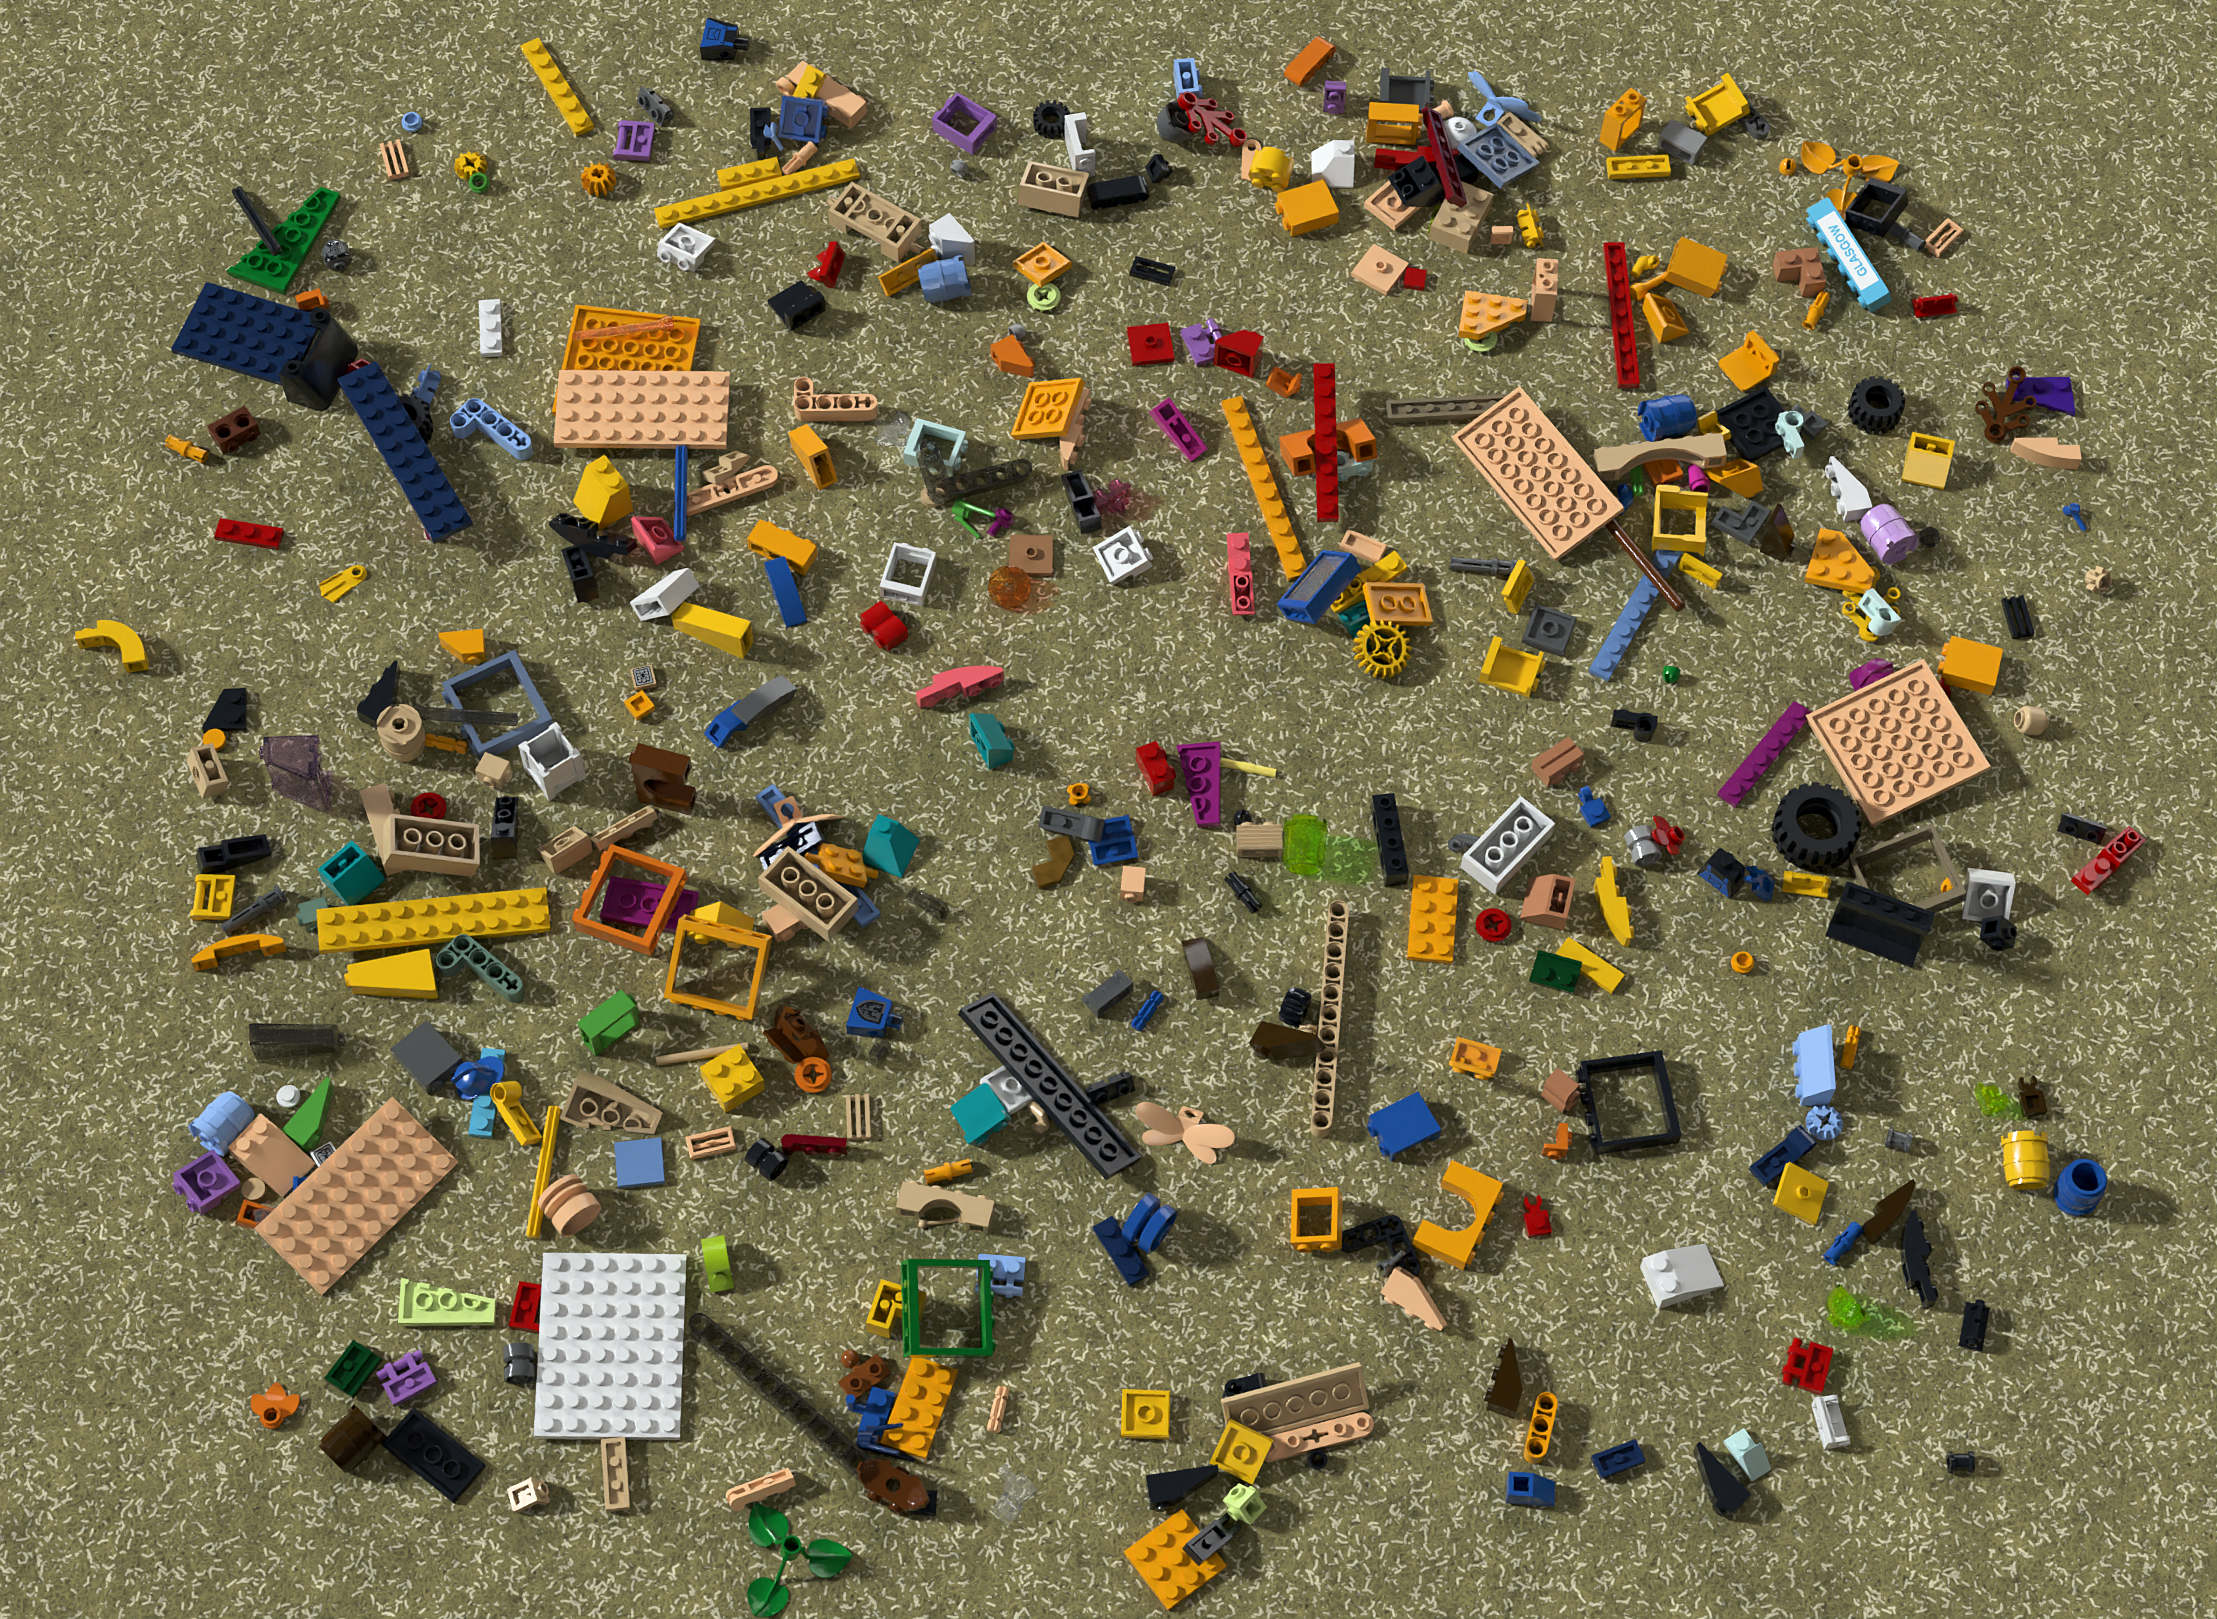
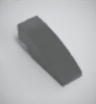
(765, 700)

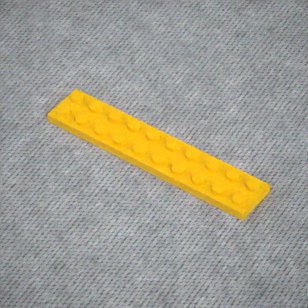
(432, 920)

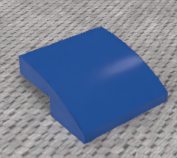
(1116, 842)

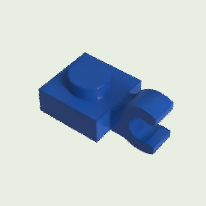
(1592, 810)

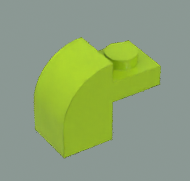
(717, 1263)

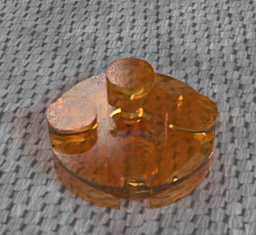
(1009, 575)

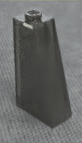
(294, 1041)

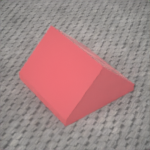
(656, 538)

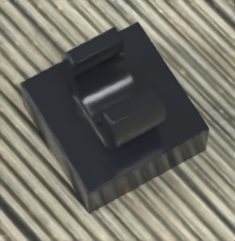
(1157, 168)

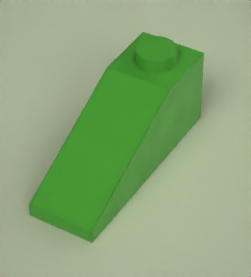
(308, 1122)

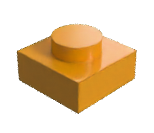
(639, 705)

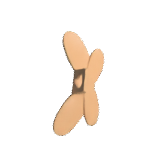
(788, 824)
(1170, 1129)

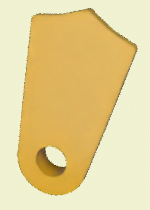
(342, 583)

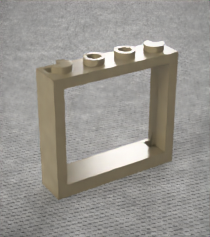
(1903, 841)

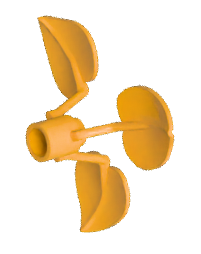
(1820, 156)

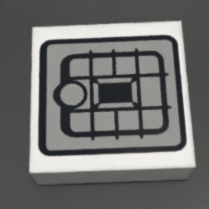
(323, 1153)

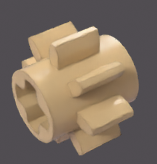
(2098, 579)

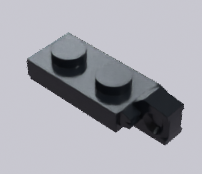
(758, 119)

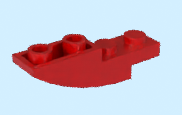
(1398, 159)
(2108, 861)

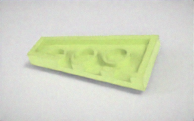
(433, 1306)

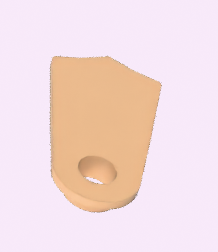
(1247, 157)

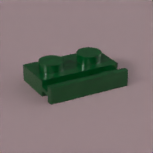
(1555, 972)
(353, 1369)

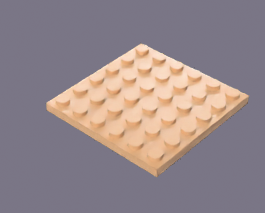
(1897, 742)

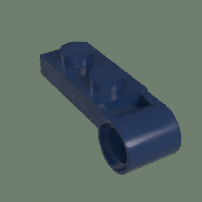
(1791, 1149)

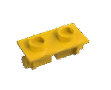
(1529, 220)
(1806, 884)

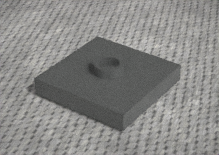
(1549, 630)

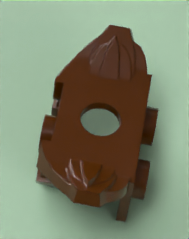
(782, 1037)
(874, 1476)

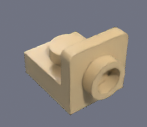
(528, 1494)

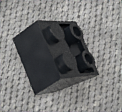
(1417, 184)

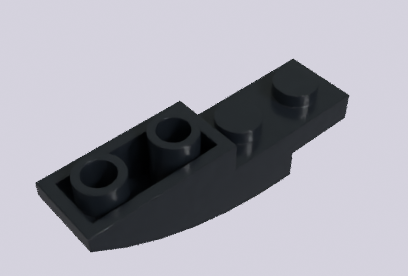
(586, 536)
(1914, 1253)

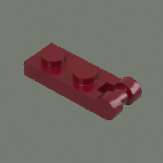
(814, 1144)

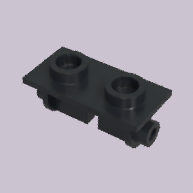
(2082, 829)
(1118, 1086)
(1974, 1325)

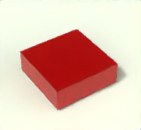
(1414, 279)

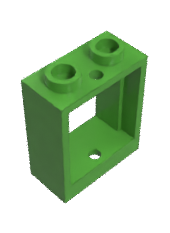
(609, 1022)

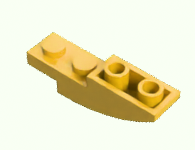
(1383, 571)
(1611, 905)

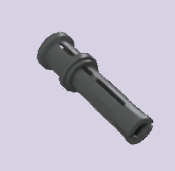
(1497, 565)
(262, 905)

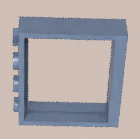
(515, 736)

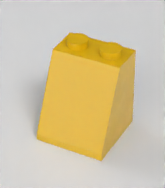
(603, 493)

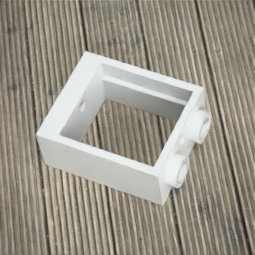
(904, 592)

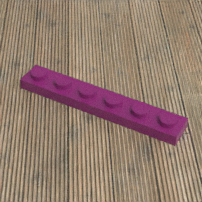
(1764, 754)

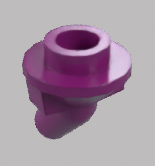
(1003, 518)

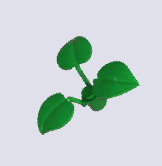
(769, 1526)

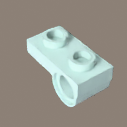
(1789, 433)
(1351, 467)
(1882, 615)

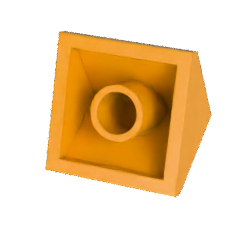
(1663, 318)

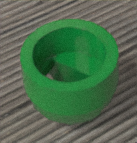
(1671, 674)

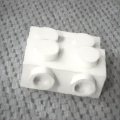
(685, 247)
(1123, 555)

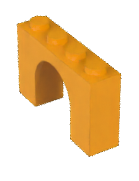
(1458, 1246)

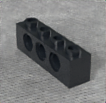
(1389, 839)

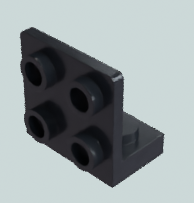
(797, 305)

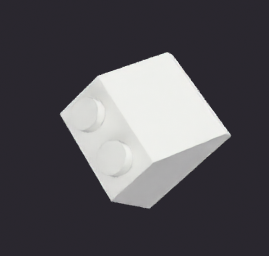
(951, 239)
(1987, 894)

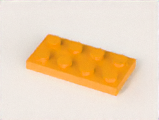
(1432, 919)
(919, 1407)

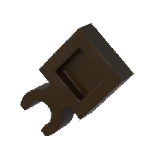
(2031, 1100)

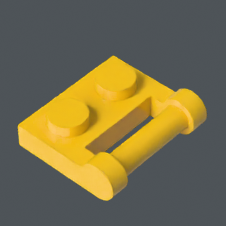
(220, 898)

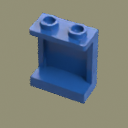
(1403, 1125)

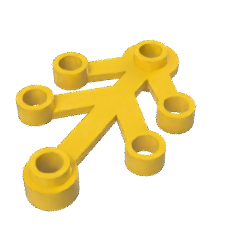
(1857, 619)

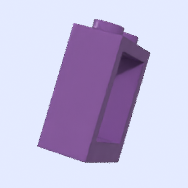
(987, 124)

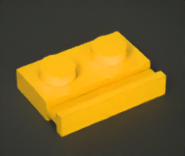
(1517, 586)

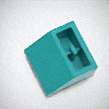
(351, 874)

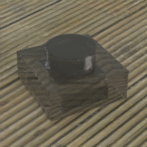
(879, 1053)

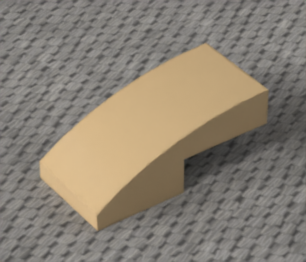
(728, 466)

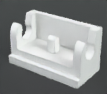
(1830, 1422)

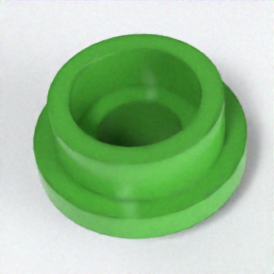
(479, 177)

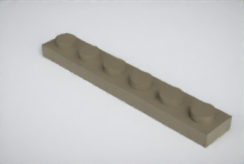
(1440, 408)

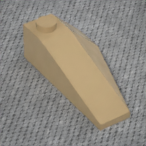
(603, 1103)

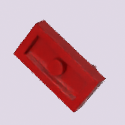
(831, 261)

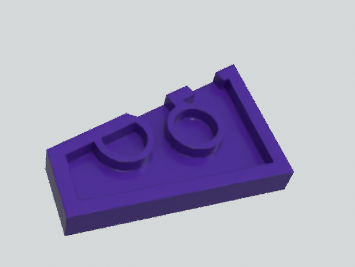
(2050, 392)

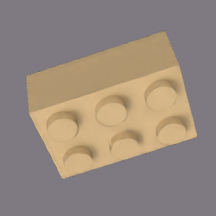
(1459, 226)

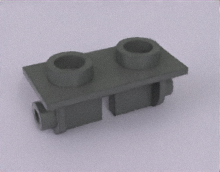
(652, 105)

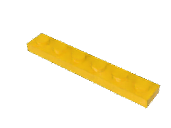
(557, 87)

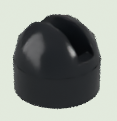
(1237, 816)
(1320, 1463)

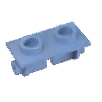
(427, 380)

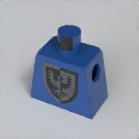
(871, 1015)

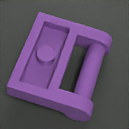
(640, 143)

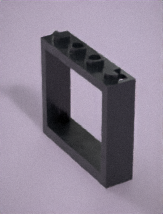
(1664, 1091)

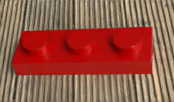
(249, 534)

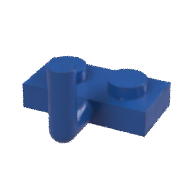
(875, 1411)

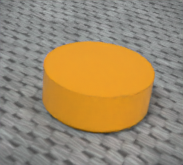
(216, 737)

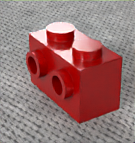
(1155, 768)

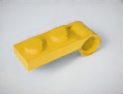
(506, 1098)

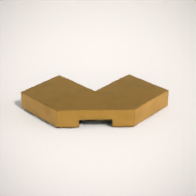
(1053, 871)

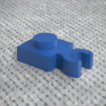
(1761, 882)

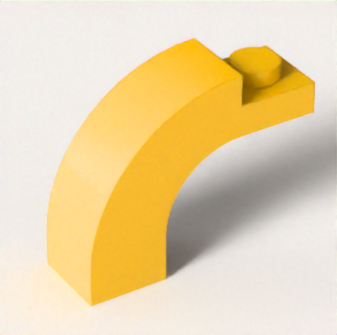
(118, 636)

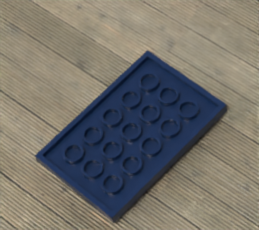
(244, 333)

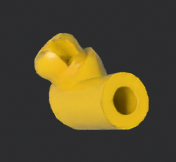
(1644, 263)

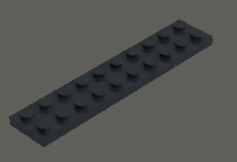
(1049, 1085)

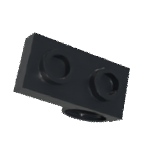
(1634, 721)

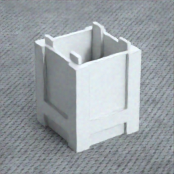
(552, 761)

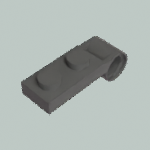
(1071, 823)

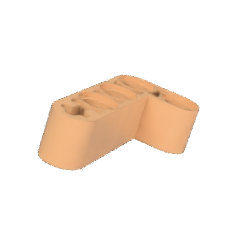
(834, 403)

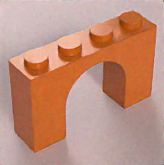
(1352, 436)

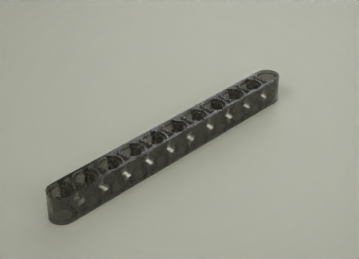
(776, 1396)

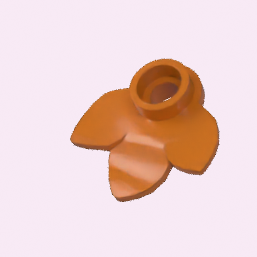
(276, 1403)

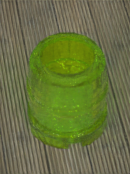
(1304, 844)

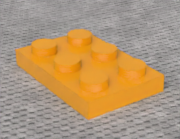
(1397, 603)

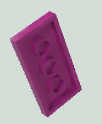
(636, 901)

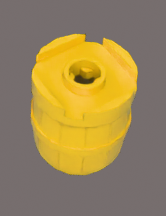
(2026, 1160)

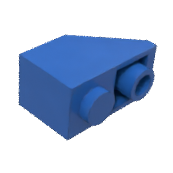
(1529, 1489)

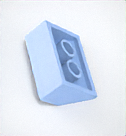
(1814, 1066)

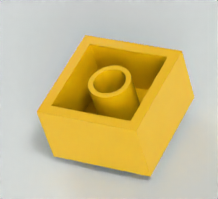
(732, 1078)

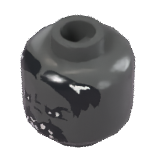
(336, 255)

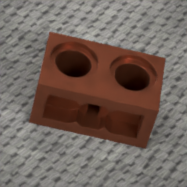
(231, 426)

